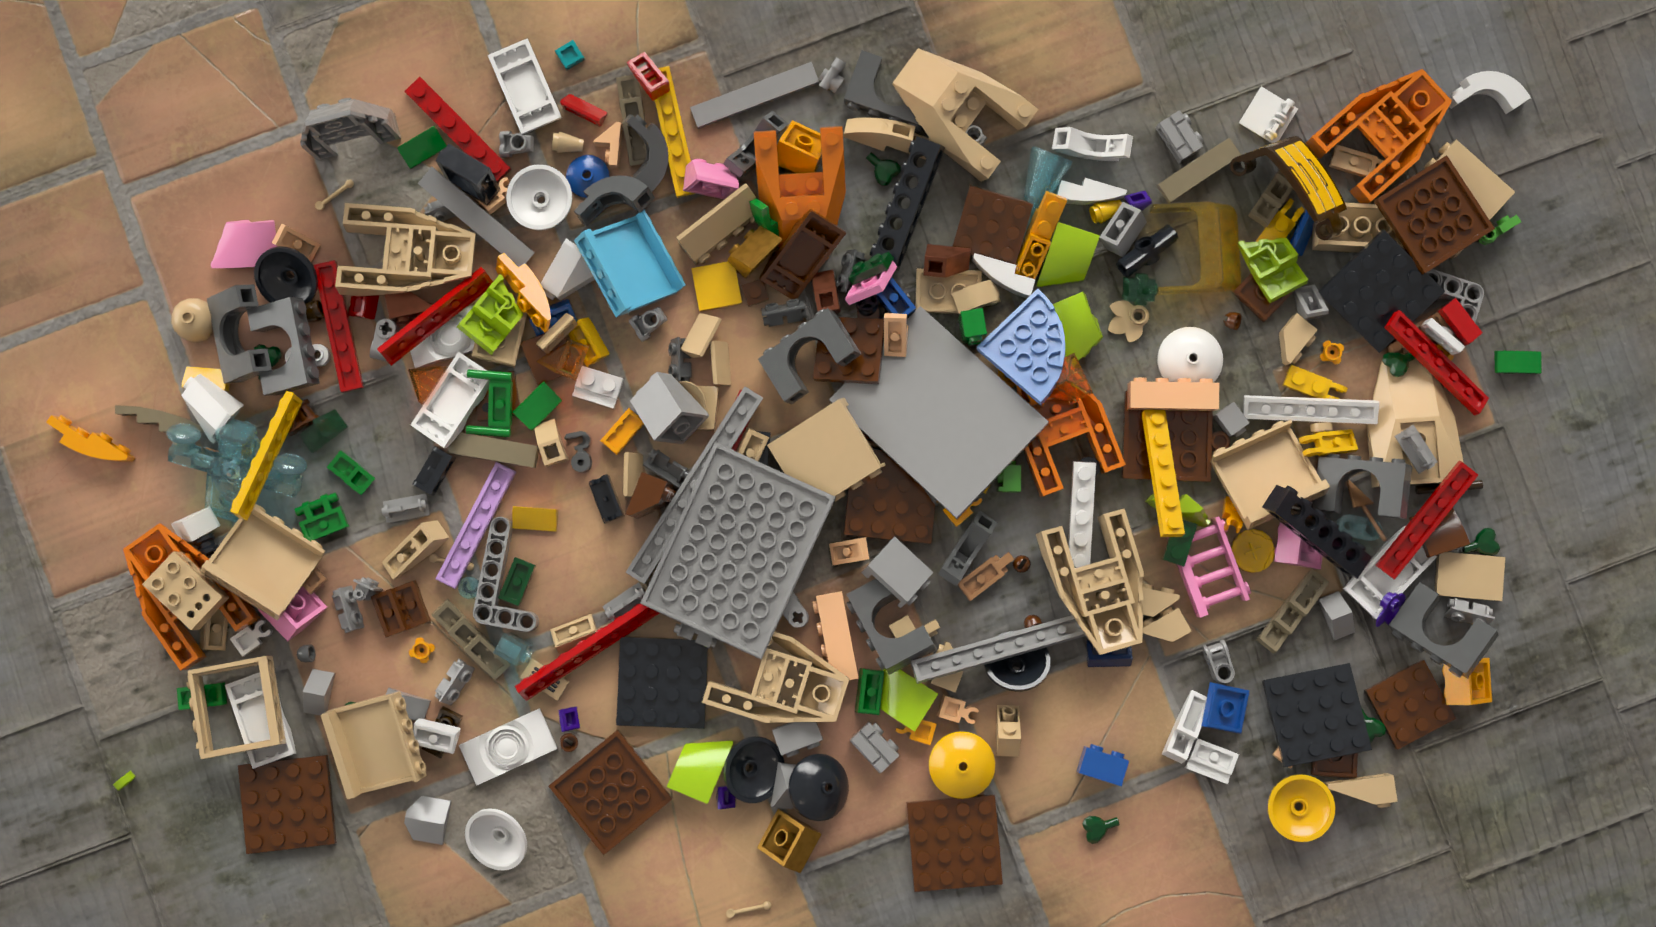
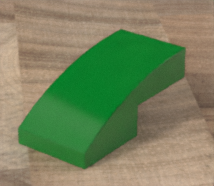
(762, 216)
(1518, 362)
(351, 472)
(214, 694)

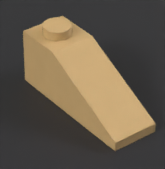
(415, 548)
(1374, 789)

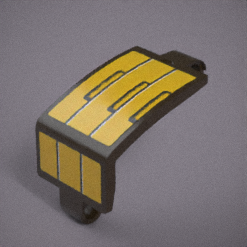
(1307, 179)

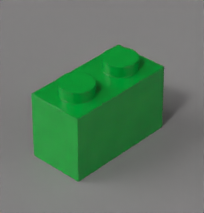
(972, 326)

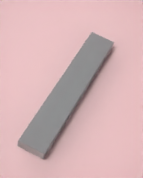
(754, 95)
(475, 217)

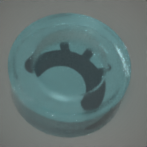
(468, 587)

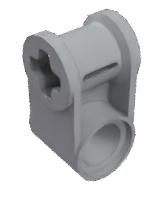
(382, 336)
(795, 606)
(1218, 660)

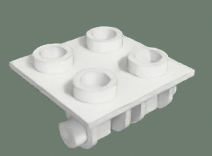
(1268, 115)

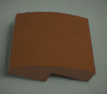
(534, 353)
(1447, 536)
(400, 608)

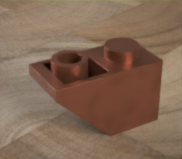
(945, 260)
(826, 291)
(404, 306)

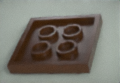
(993, 224)
(865, 369)
(1409, 704)

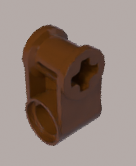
(301, 420)

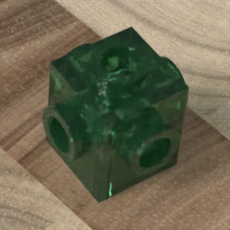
(1139, 289)

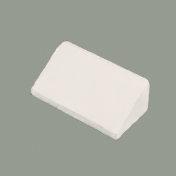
(436, 735)

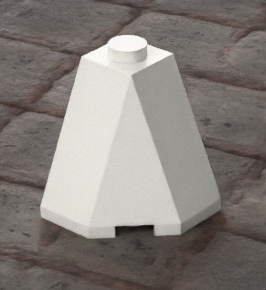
(566, 272)
(210, 404)

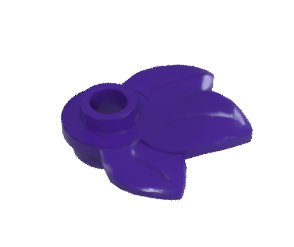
(1390, 603)

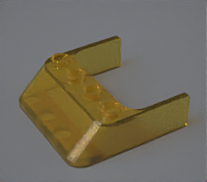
(1217, 247)

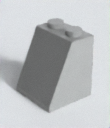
(668, 409)

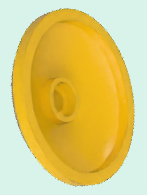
(952, 751)
(1315, 813)

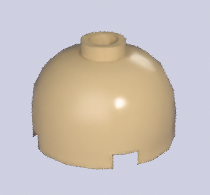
(192, 320)

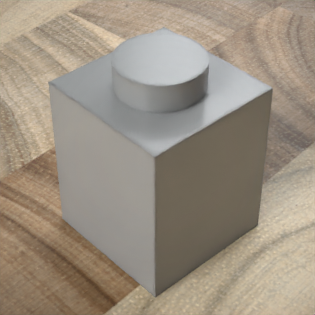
(1231, 420)

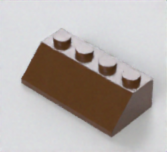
(649, 496)

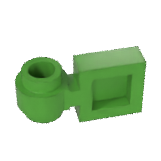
(1504, 225)

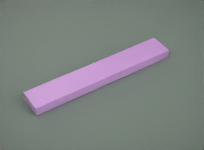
(475, 525)

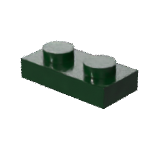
(868, 269)
(1178, 547)
(517, 581)

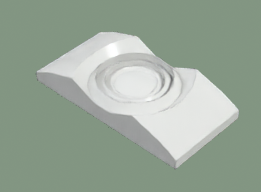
(524, 86)
(443, 343)
(451, 402)
(1374, 583)
(250, 712)
(508, 746)

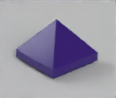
(1138, 200)
(569, 719)
(724, 798)

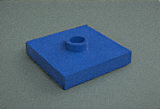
(1225, 708)

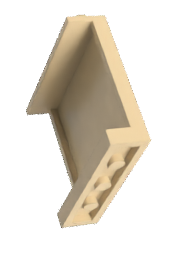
(1482, 182)
(827, 451)
(1260, 463)
(263, 562)
(373, 744)

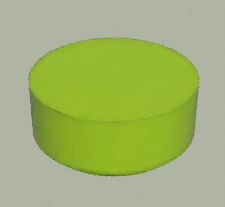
(123, 781)

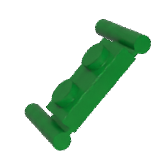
(499, 403)

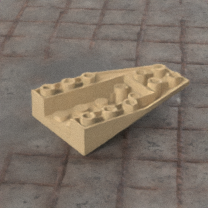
(1416, 401)

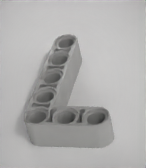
(1460, 292)
(496, 583)

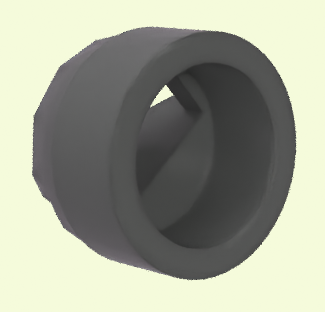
(306, 653)

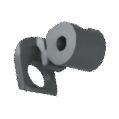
(581, 460)

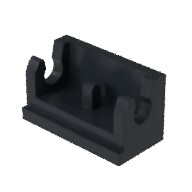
(434, 471)
(606, 498)

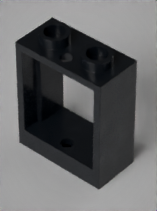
(468, 174)

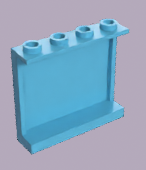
(630, 263)

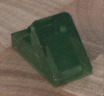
(323, 430)

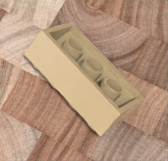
(718, 226)
(1359, 226)

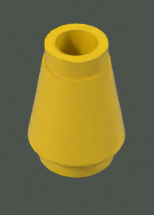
(1104, 211)

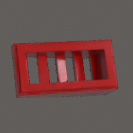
(656, 87)

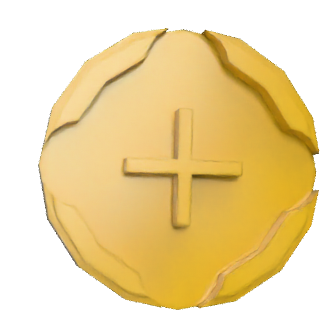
(1253, 550)

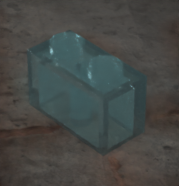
(514, 649)

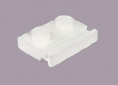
(597, 387)
(1212, 760)

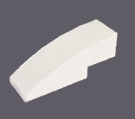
(1089, 192)
(1003, 275)
(1186, 728)

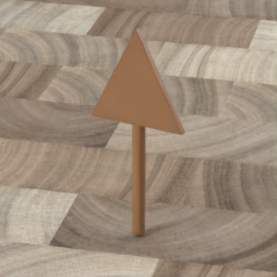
(1359, 499)

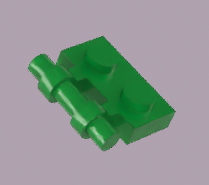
(325, 523)

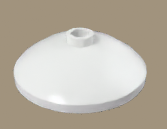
(532, 184)
(1175, 351)
(496, 839)

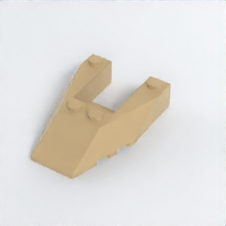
(948, 100)
(416, 251)
(1103, 594)
(788, 688)

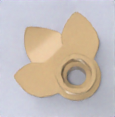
(1125, 322)

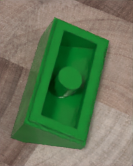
(422, 147)
(537, 406)
(869, 691)

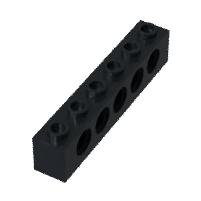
(925, 175)
(1317, 531)

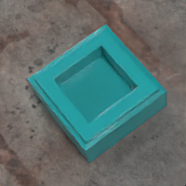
(569, 55)

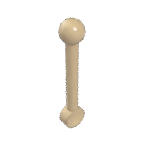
(321, 205)
(434, 558)
(730, 912)

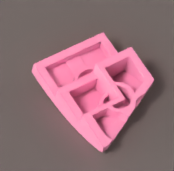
(243, 243)

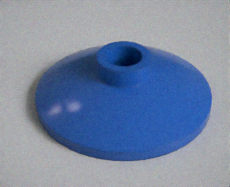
(581, 165)

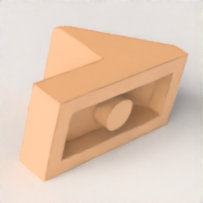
(611, 138)
(290, 238)
(895, 334)
(849, 551)

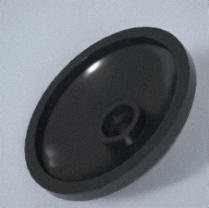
(274, 276)
(1033, 670)
(759, 780)
(808, 787)

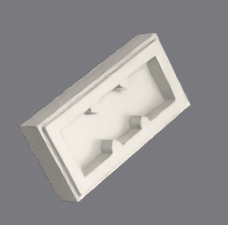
(1442, 336)

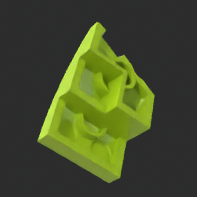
(1068, 256)
(1273, 266)
(491, 317)
(1079, 325)
(1190, 510)
(905, 698)
(699, 769)

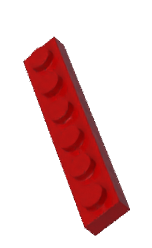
(456, 127)
(435, 316)
(338, 328)
(1436, 362)
(1426, 519)

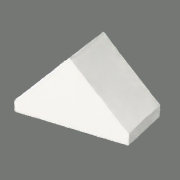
(196, 524)

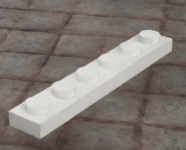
(1311, 409)
(1081, 512)

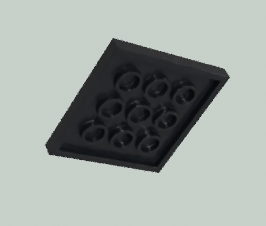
(1376, 286)
(661, 683)
(1316, 715)

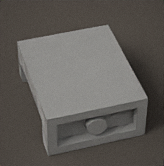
(899, 571)

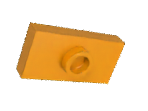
(622, 431)

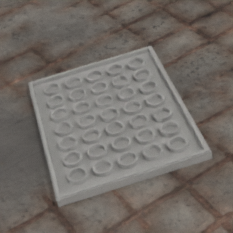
(943, 415)
(738, 550)

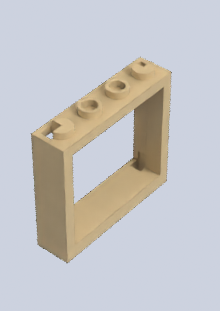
(271, 698)

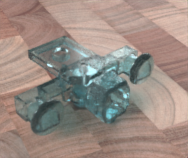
(231, 463)

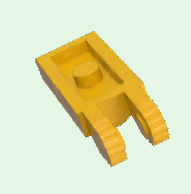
(1280, 224)
(1310, 383)
(1330, 443)

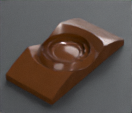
(802, 254)

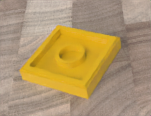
(716, 286)

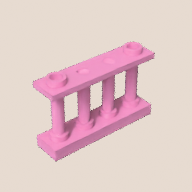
(1194, 583)

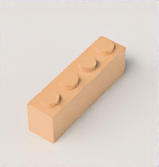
(1173, 395)
(836, 633)

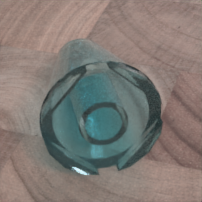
(1043, 174)

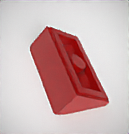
(583, 109)
(363, 306)
(1460, 322)

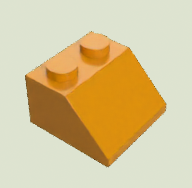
(799, 149)
(1471, 690)

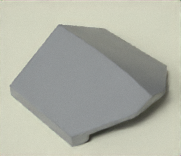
(428, 819)

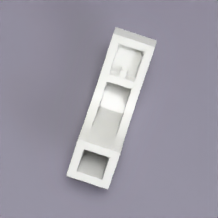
(1501, 87)
(1091, 146)

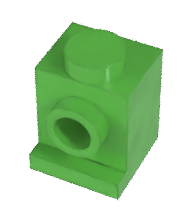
(1010, 479)

